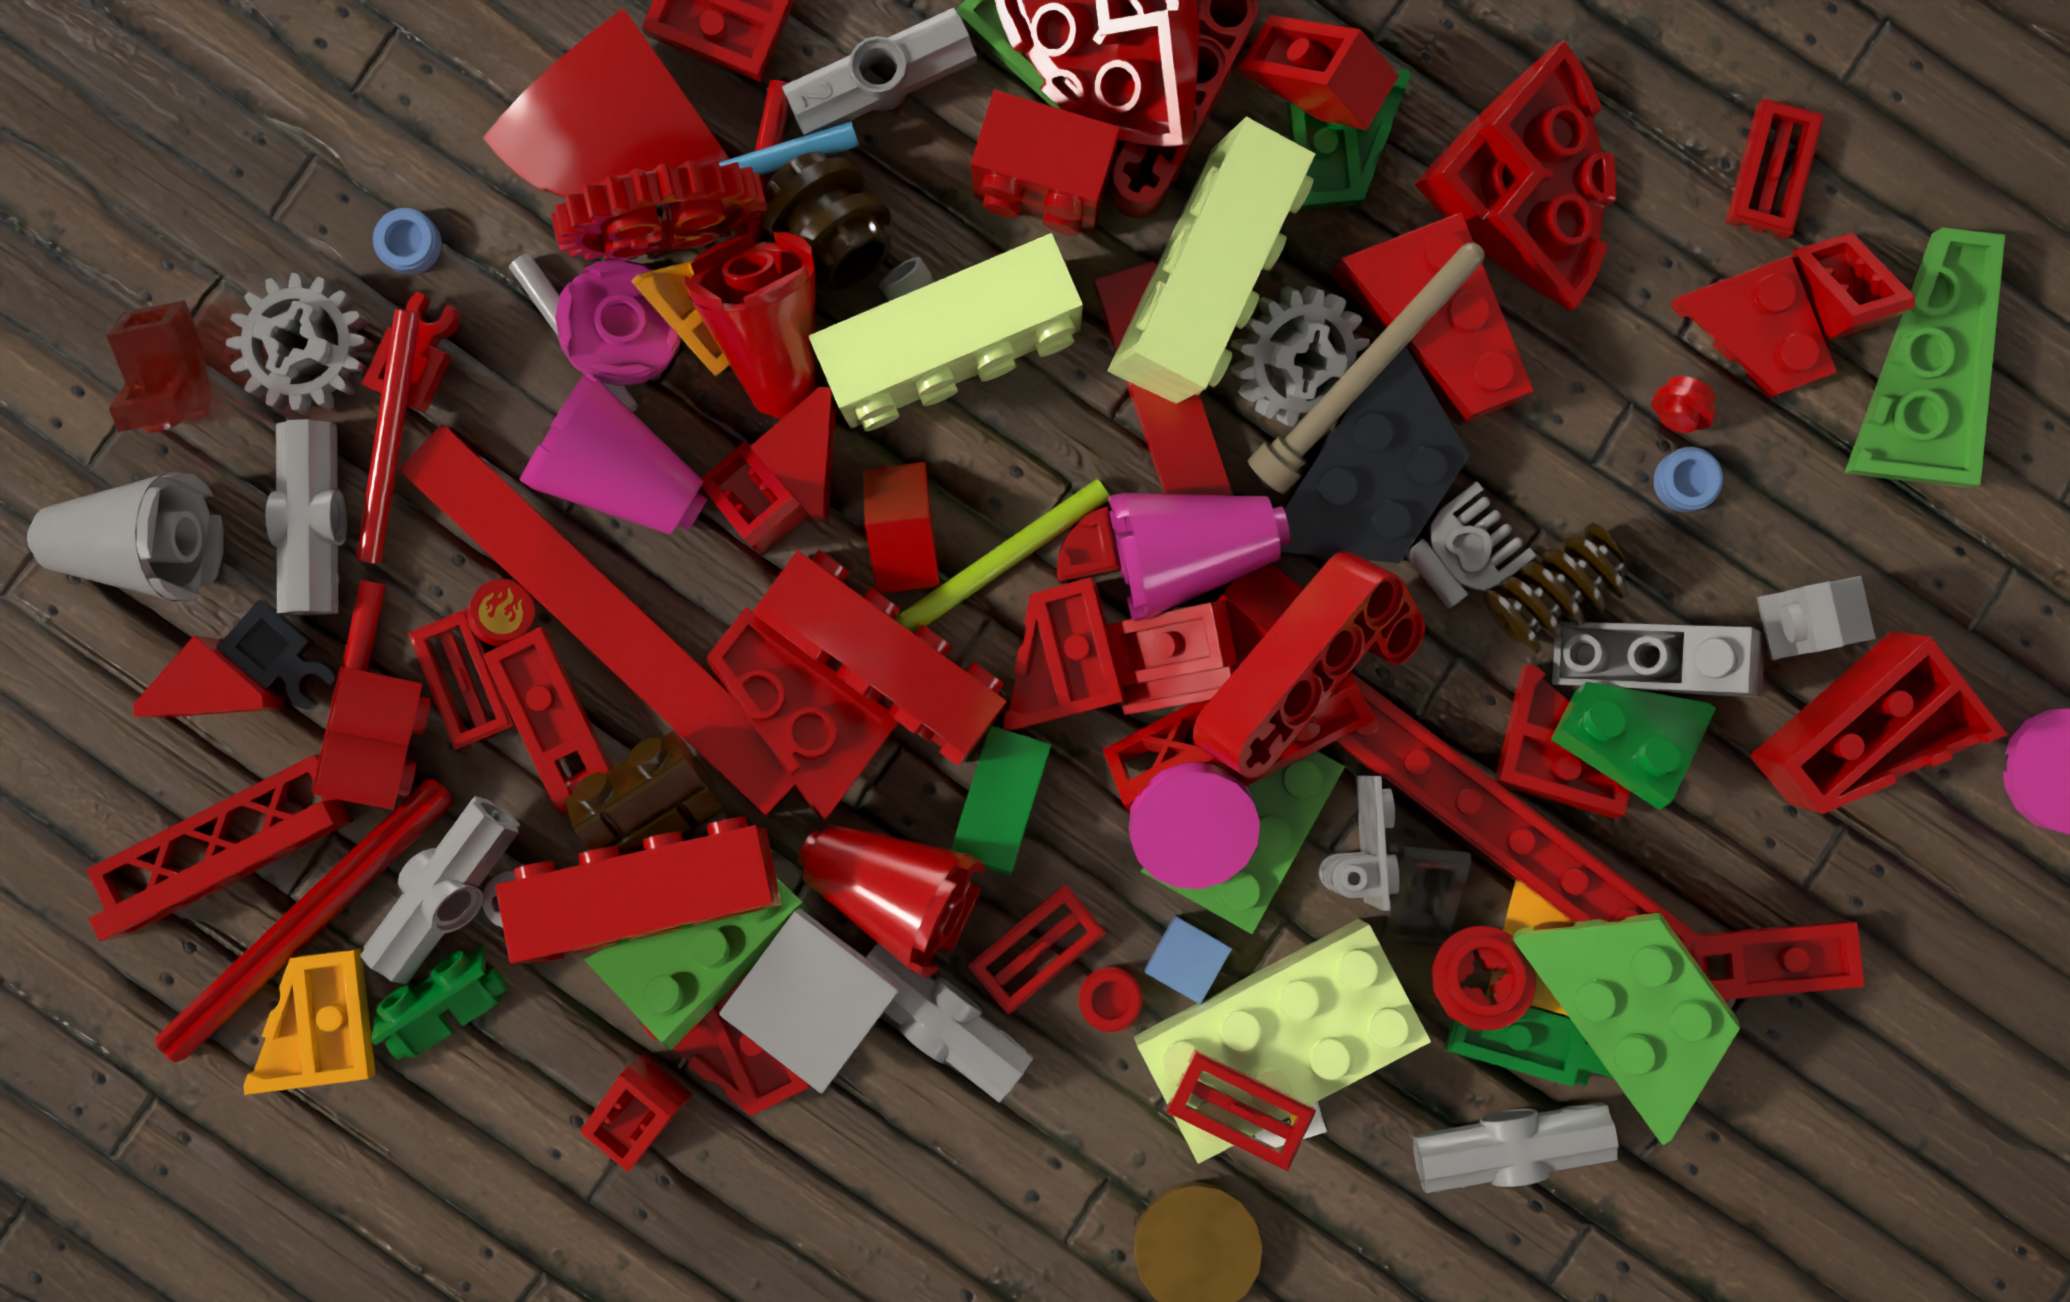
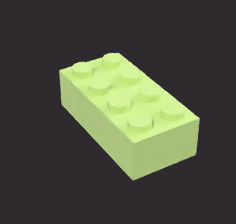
(1213, 263)
(950, 333)
(1292, 1025)

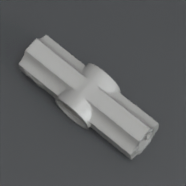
(917, 54)
(306, 517)
(440, 890)
(951, 1028)
(1515, 1147)

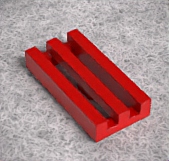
(1760, 217)
(440, 690)
(994, 983)
(1190, 1084)

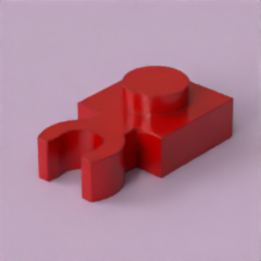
(428, 363)

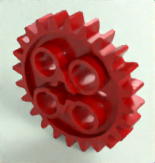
(622, 217)

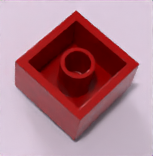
(1043, 163)

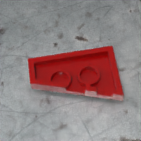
(801, 710)

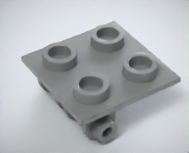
(1368, 872)

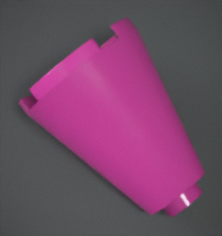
(613, 463)
(1191, 544)

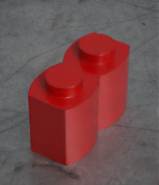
(369, 739)

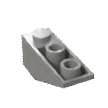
(1662, 658)

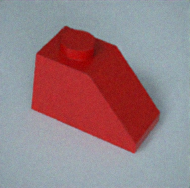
(1321, 69)

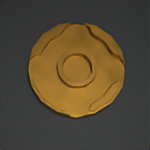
(1197, 1245)

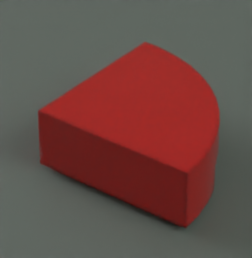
(1088, 548)

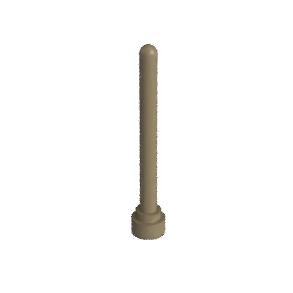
(1281, 460)

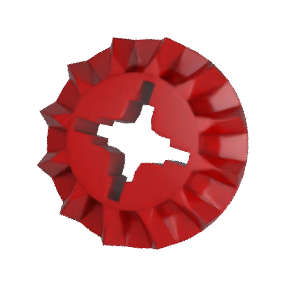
(1494, 951)

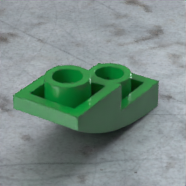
(1001, 799)

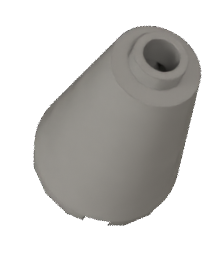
(135, 537)

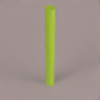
(1004, 557)

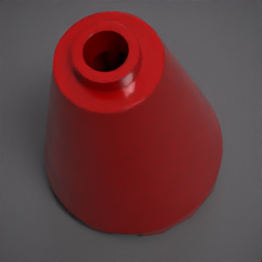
(761, 315)
(894, 890)

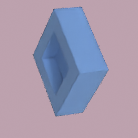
(1187, 959)

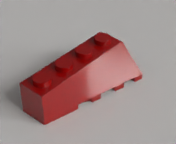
(881, 655)
(637, 892)

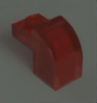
(160, 368)

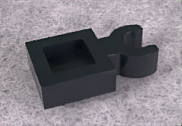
(271, 650)

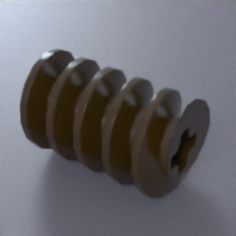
(1559, 587)

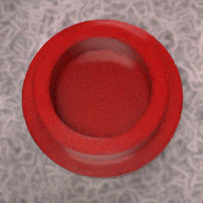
(1685, 404)

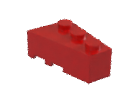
(1466, 344)
(1874, 724)

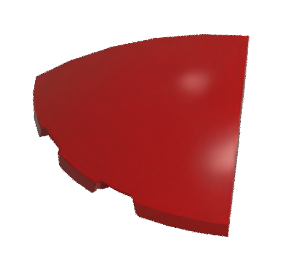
(1114, 61)
(601, 116)
(1533, 179)

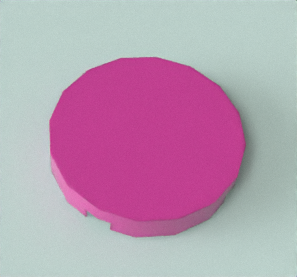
(612, 327)
(2040, 770)
(1194, 826)

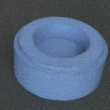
(407, 241)
(1688, 479)

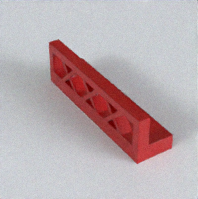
(1338, 716)
(217, 868)

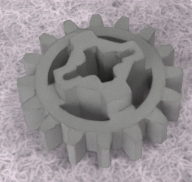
(293, 368)
(1298, 381)

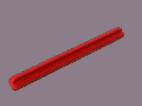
(304, 920)

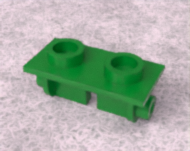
(414, 1014)

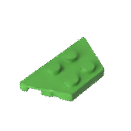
(1638, 1008)

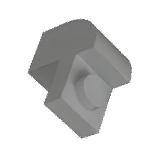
(1815, 618)

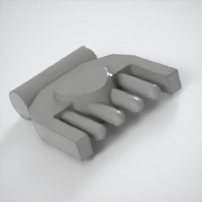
(1462, 553)

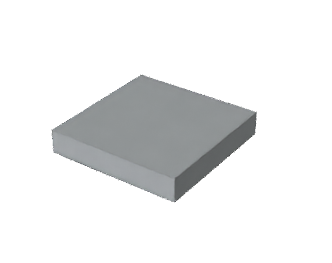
(810, 1000)

